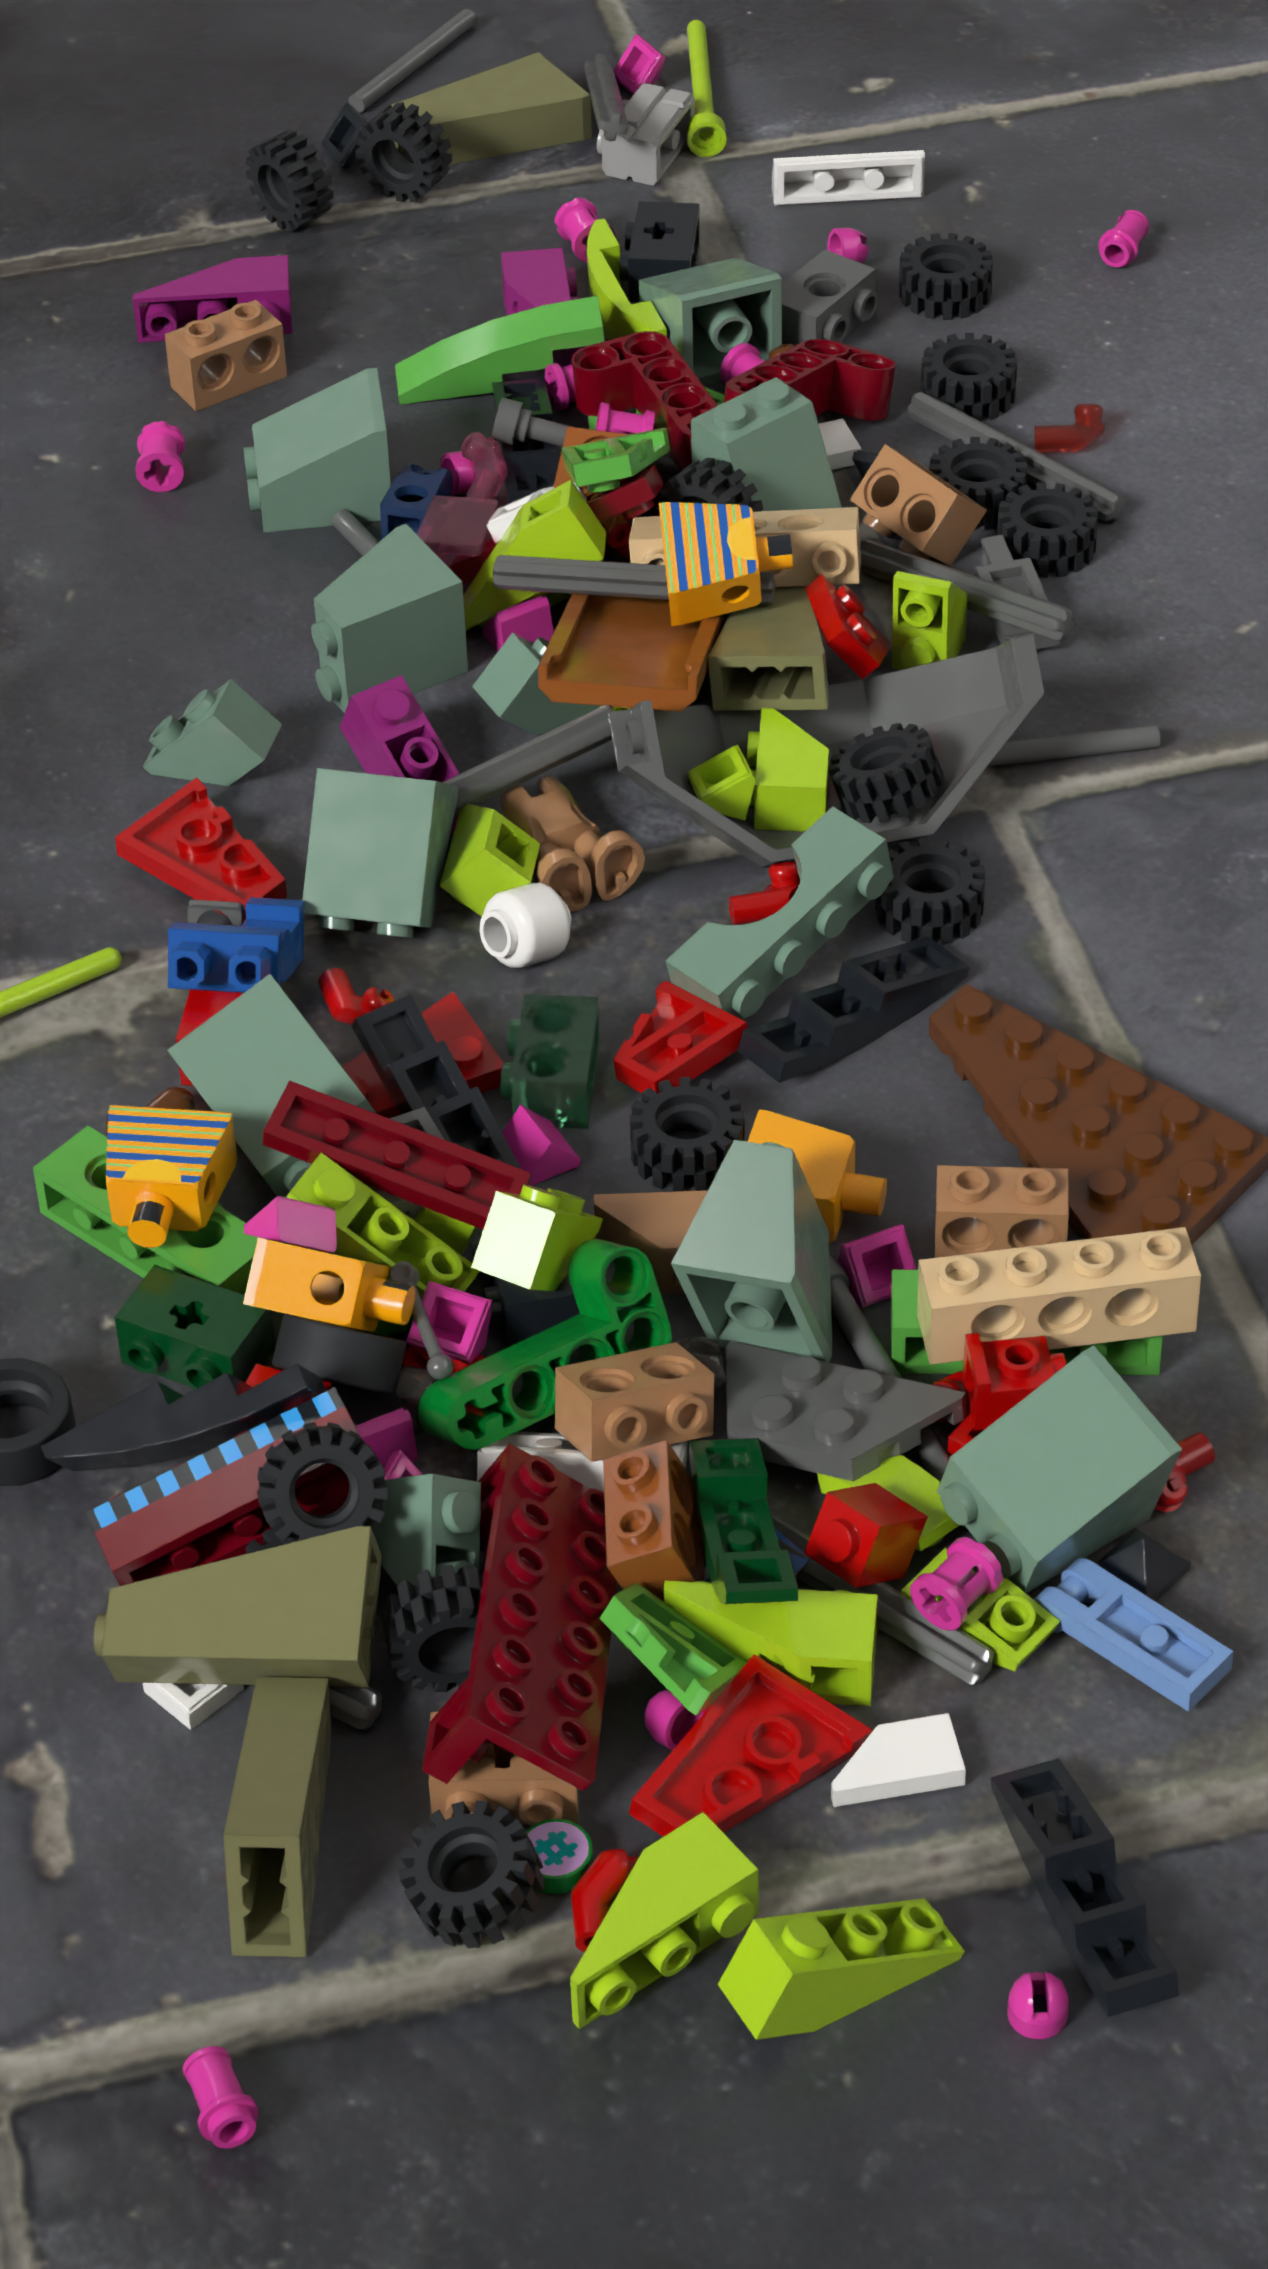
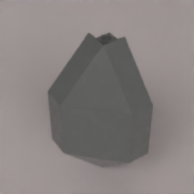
(962, 703)

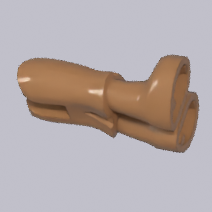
(572, 846)

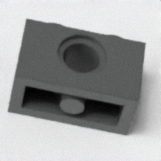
(827, 299)

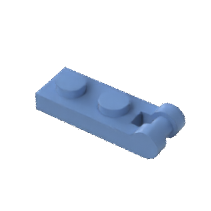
(1136, 1633)

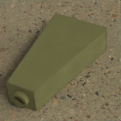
(507, 110)
(770, 657)
(250, 1616)
(277, 1817)

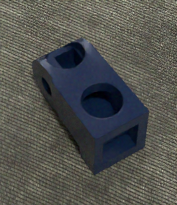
(411, 496)

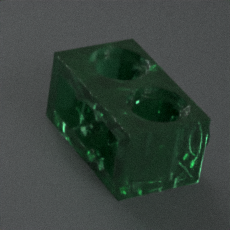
(554, 1058)

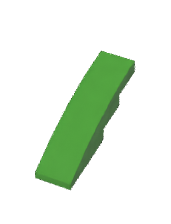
(505, 345)

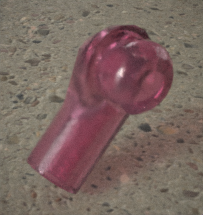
(488, 465)

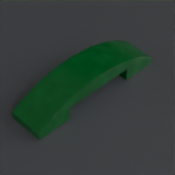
(738, 1524)

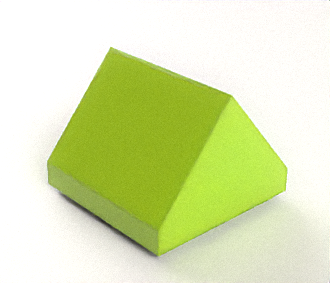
(725, 783)

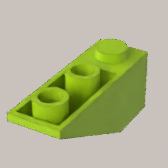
(546, 527)
(377, 1230)
(818, 1641)
(671, 1907)
(825, 1964)

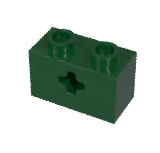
(191, 1330)

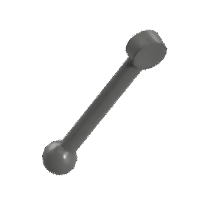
(439, 1365)

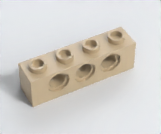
(821, 543)
(1061, 1291)

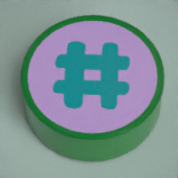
(564, 1853)

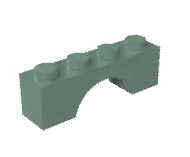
(741, 965)

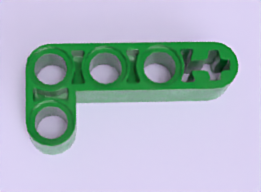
(596, 1332)

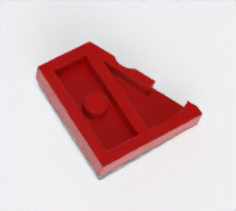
(846, 627)
(676, 1040)

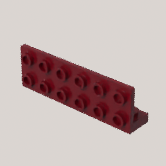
(538, 1627)

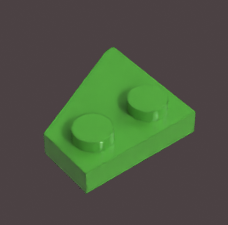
(606, 461)
(672, 1647)

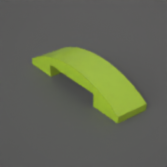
(617, 313)

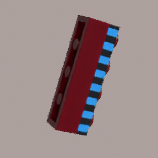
(211, 1503)

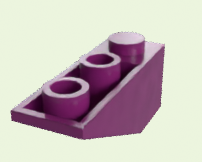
(536, 280)
(214, 292)
(395, 735)

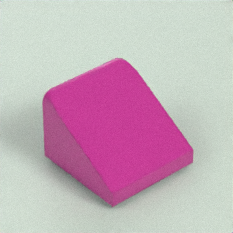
(295, 1224)

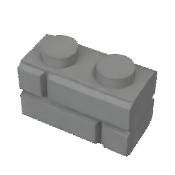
(653, 137)

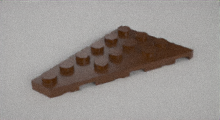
(1130, 1144)

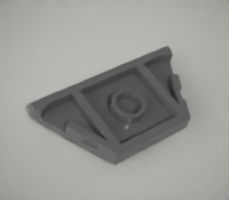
(828, 1413)

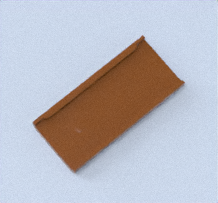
(626, 654)

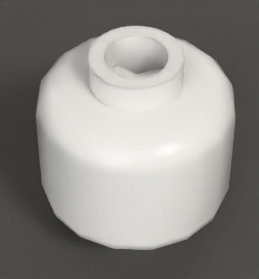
(525, 925)

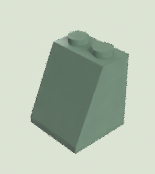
(715, 309)
(774, 442)
(321, 457)
(390, 618)
(377, 850)
(245, 1062)
(760, 1256)
(1060, 1472)

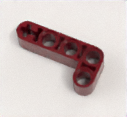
(646, 375)
(828, 375)

